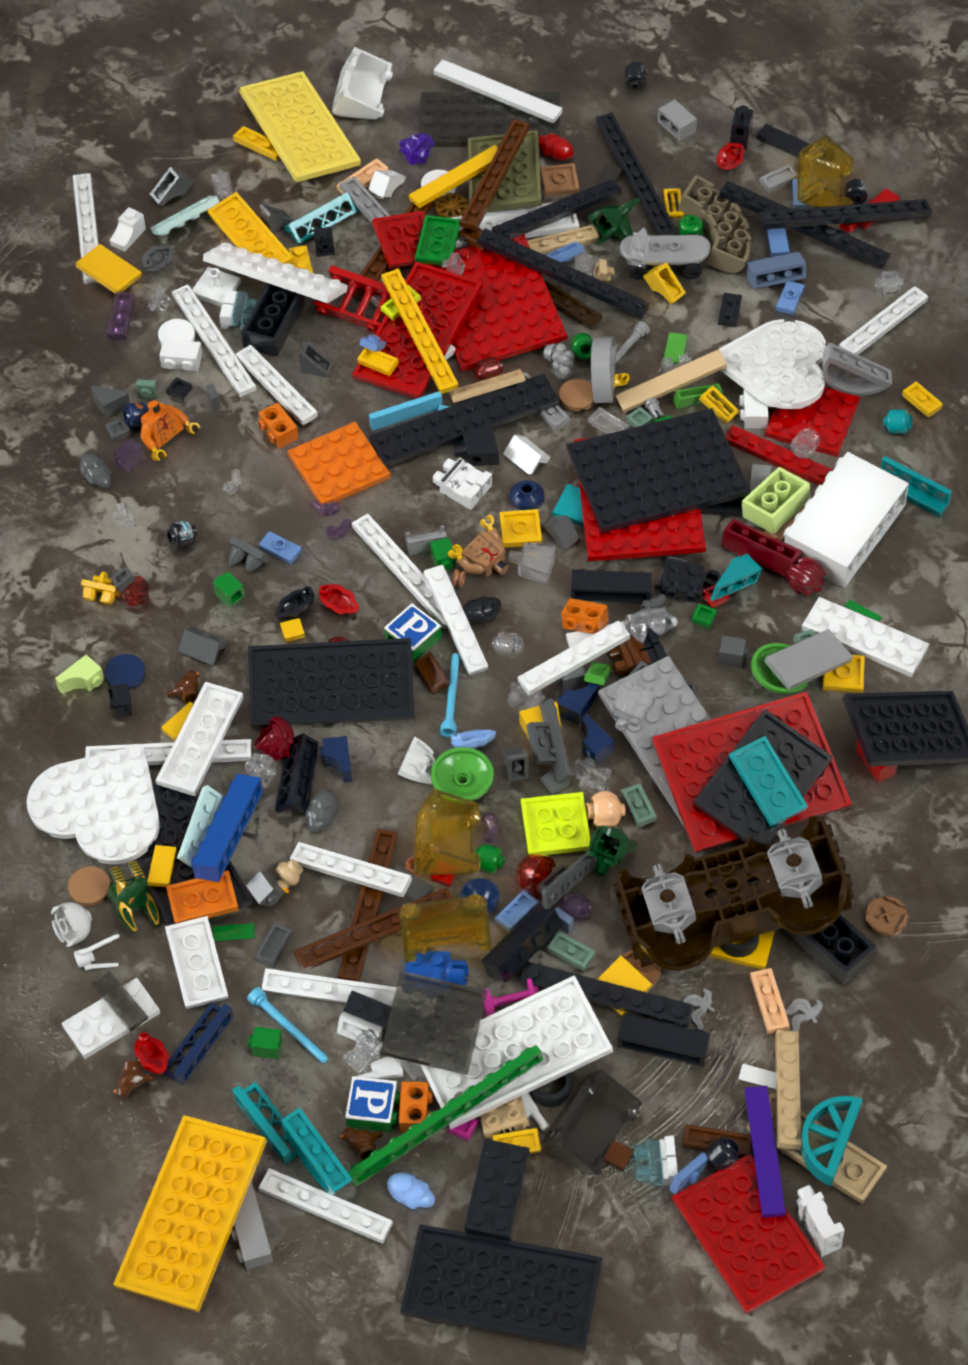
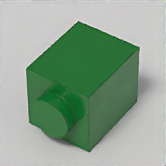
(439, 553)
(228, 589)
(265, 1042)

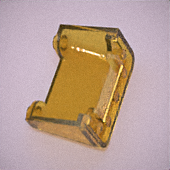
(821, 173)
(445, 835)
(444, 924)

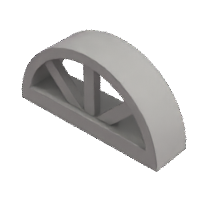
(603, 368)
(874, 376)

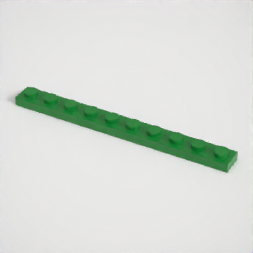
(451, 1111)

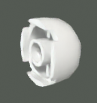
(71, 922)

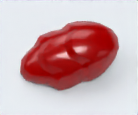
(555, 147)
(730, 156)
(338, 599)
(151, 1054)

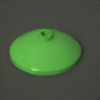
(765, 675)
(462, 765)

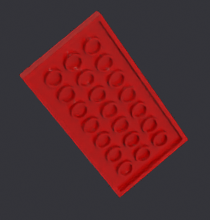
(444, 305)

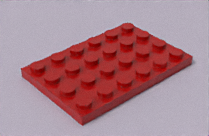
(751, 1253)

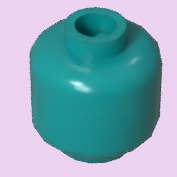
(898, 421)

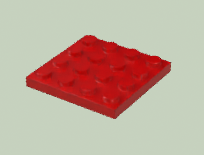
(827, 416)

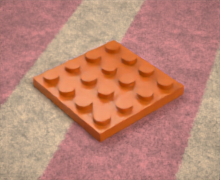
(339, 464)

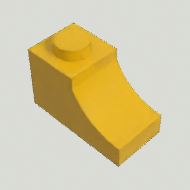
(664, 282)

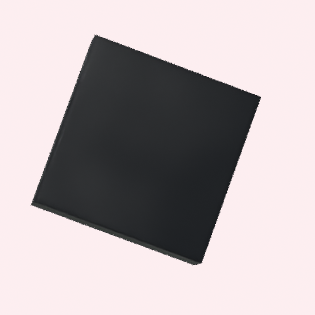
(179, 388)

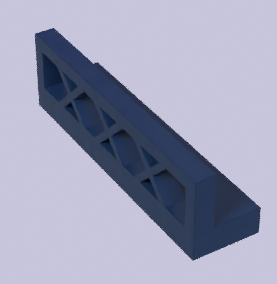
(202, 1045)

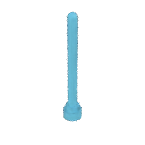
(448, 726)
(258, 998)

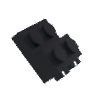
(682, 580)

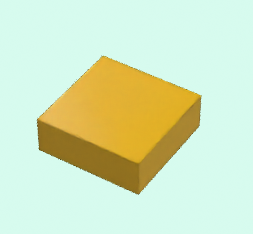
(292, 630)

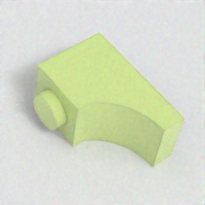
(81, 675)

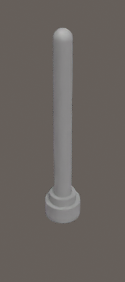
(640, 331)

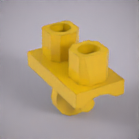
(100, 586)

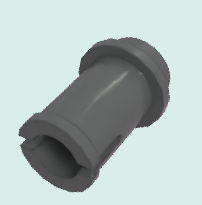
(655, 602)

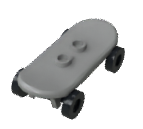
(672, 249)

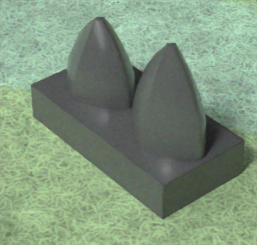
(239, 550)

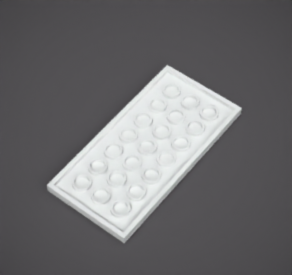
(554, 1020)

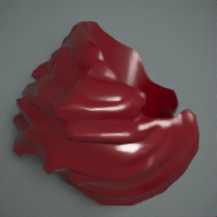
(806, 576)
(275, 739)

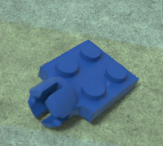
(439, 966)

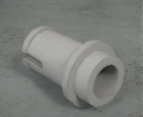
(652, 406)

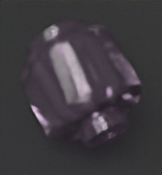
(576, 906)

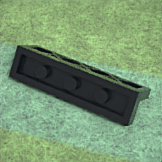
(300, 774)

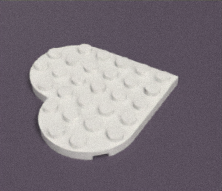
(778, 363)
(101, 803)

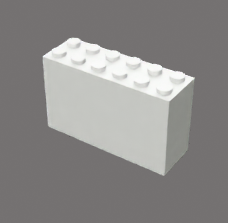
(846, 517)

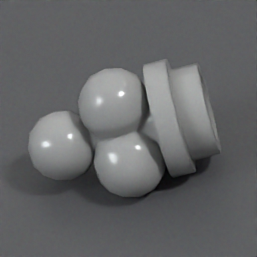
(553, 351)
(563, 367)

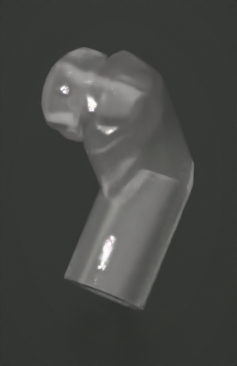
(235, 484)

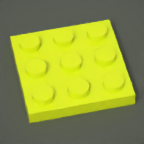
(555, 824)

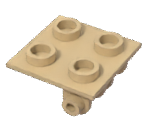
(503, 1117)

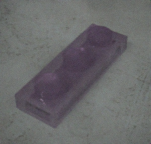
(120, 315)

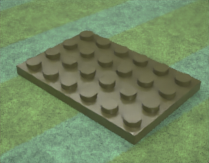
(522, 182)

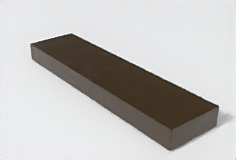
(573, 308)

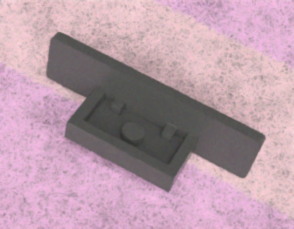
(548, 741)
(564, 879)

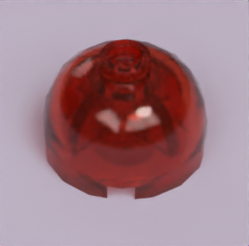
(532, 871)

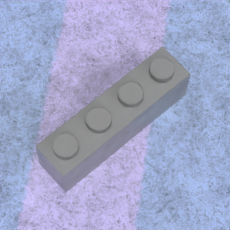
(251, 1233)

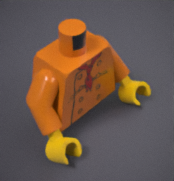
(161, 425)

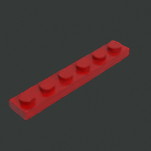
(776, 455)

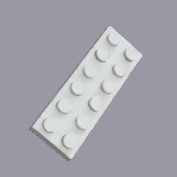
(867, 636)
(199, 739)

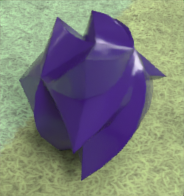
(416, 148)

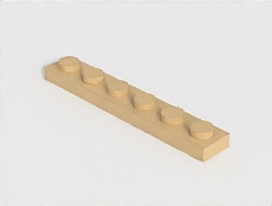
(788, 1090)

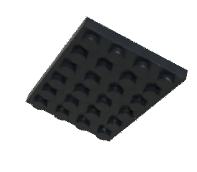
(909, 727)
(728, 798)

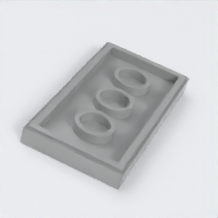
(808, 659)

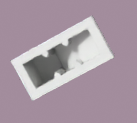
(385, 182)
(129, 228)

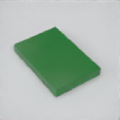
(437, 239)

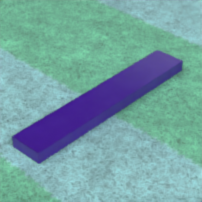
(764, 1151)

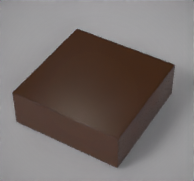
(618, 1155)

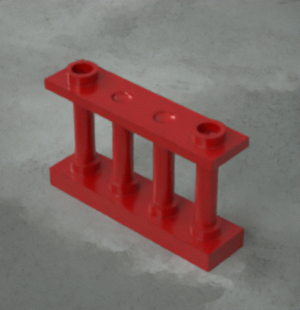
(355, 282)

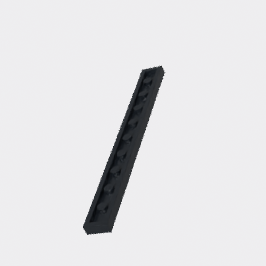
(636, 175)
(844, 214)
(822, 233)
(563, 273)

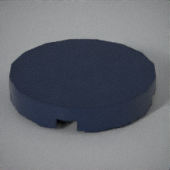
(125, 670)

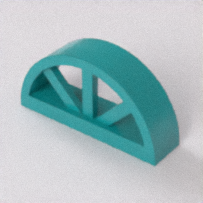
(830, 1106)
(315, 1152)

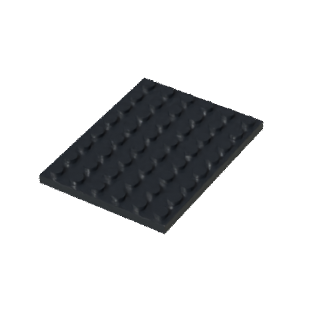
(657, 470)

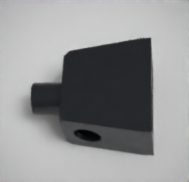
(742, 119)
(479, 447)

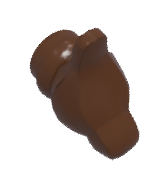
(186, 688)
(131, 1078)
(361, 1141)

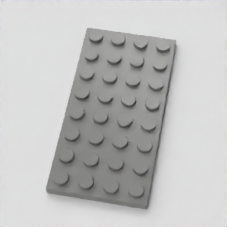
(672, 710)

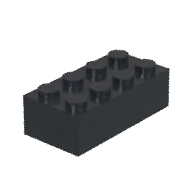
(272, 319)
(838, 948)
(497, 1190)

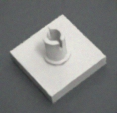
(214, 284)

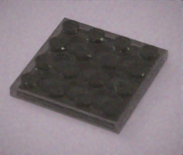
(433, 1023)

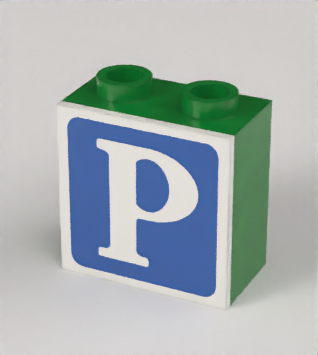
(416, 625)
(372, 1104)

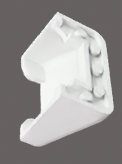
(361, 86)

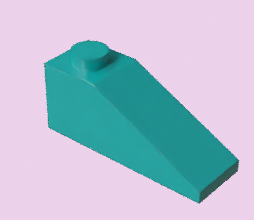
(739, 574)

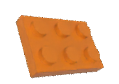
(202, 898)

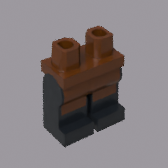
(633, 652)

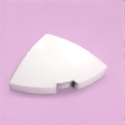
(418, 762)

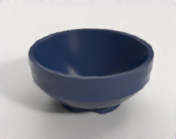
(526, 501)
(485, 889)

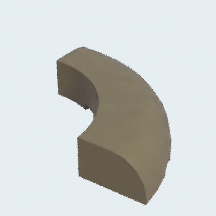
(721, 222)

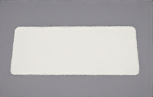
(758, 1076)

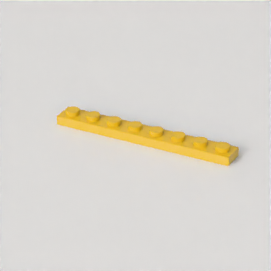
(419, 331)

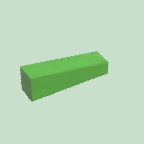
(691, 396)

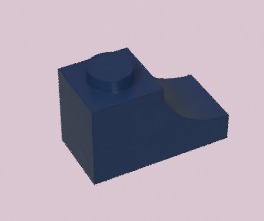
(576, 703)
(598, 743)
(336, 755)

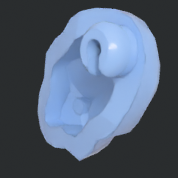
(473, 738)
(410, 1191)

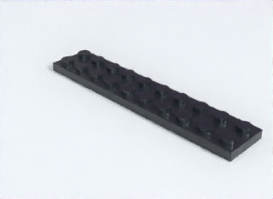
(452, 422)

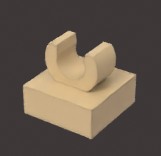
(603, 272)

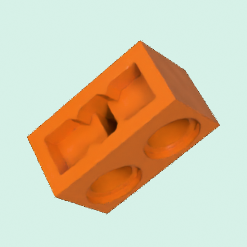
(278, 425)
(584, 616)
(410, 1106)

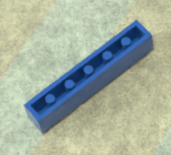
(227, 827)

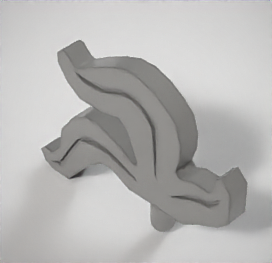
(703, 1005)
(809, 1012)

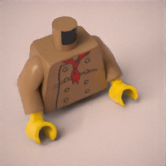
(484, 553)

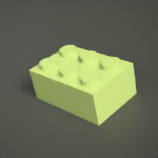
(776, 500)

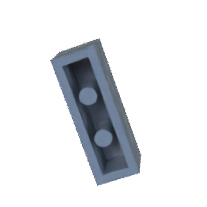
(776, 270)

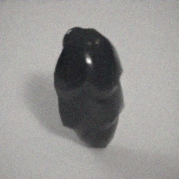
(295, 603)
(482, 609)

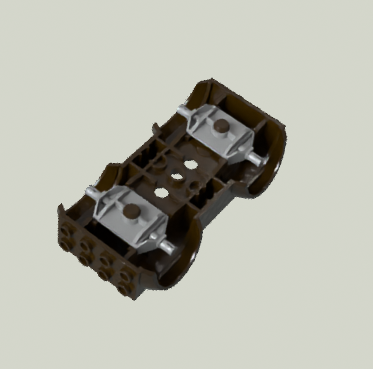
(798, 890)

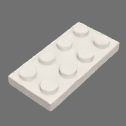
(196, 962)
(100, 1026)

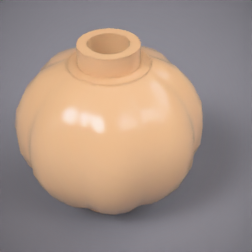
(604, 809)

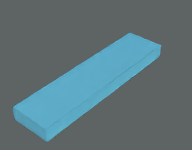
(405, 411)

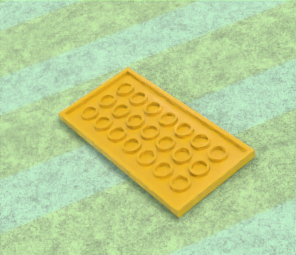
(190, 1213)

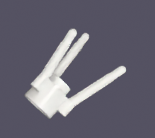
(85, 956)

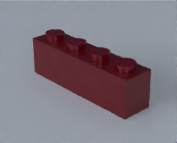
(760, 547)

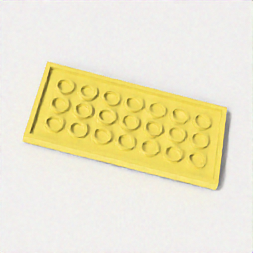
(299, 126)

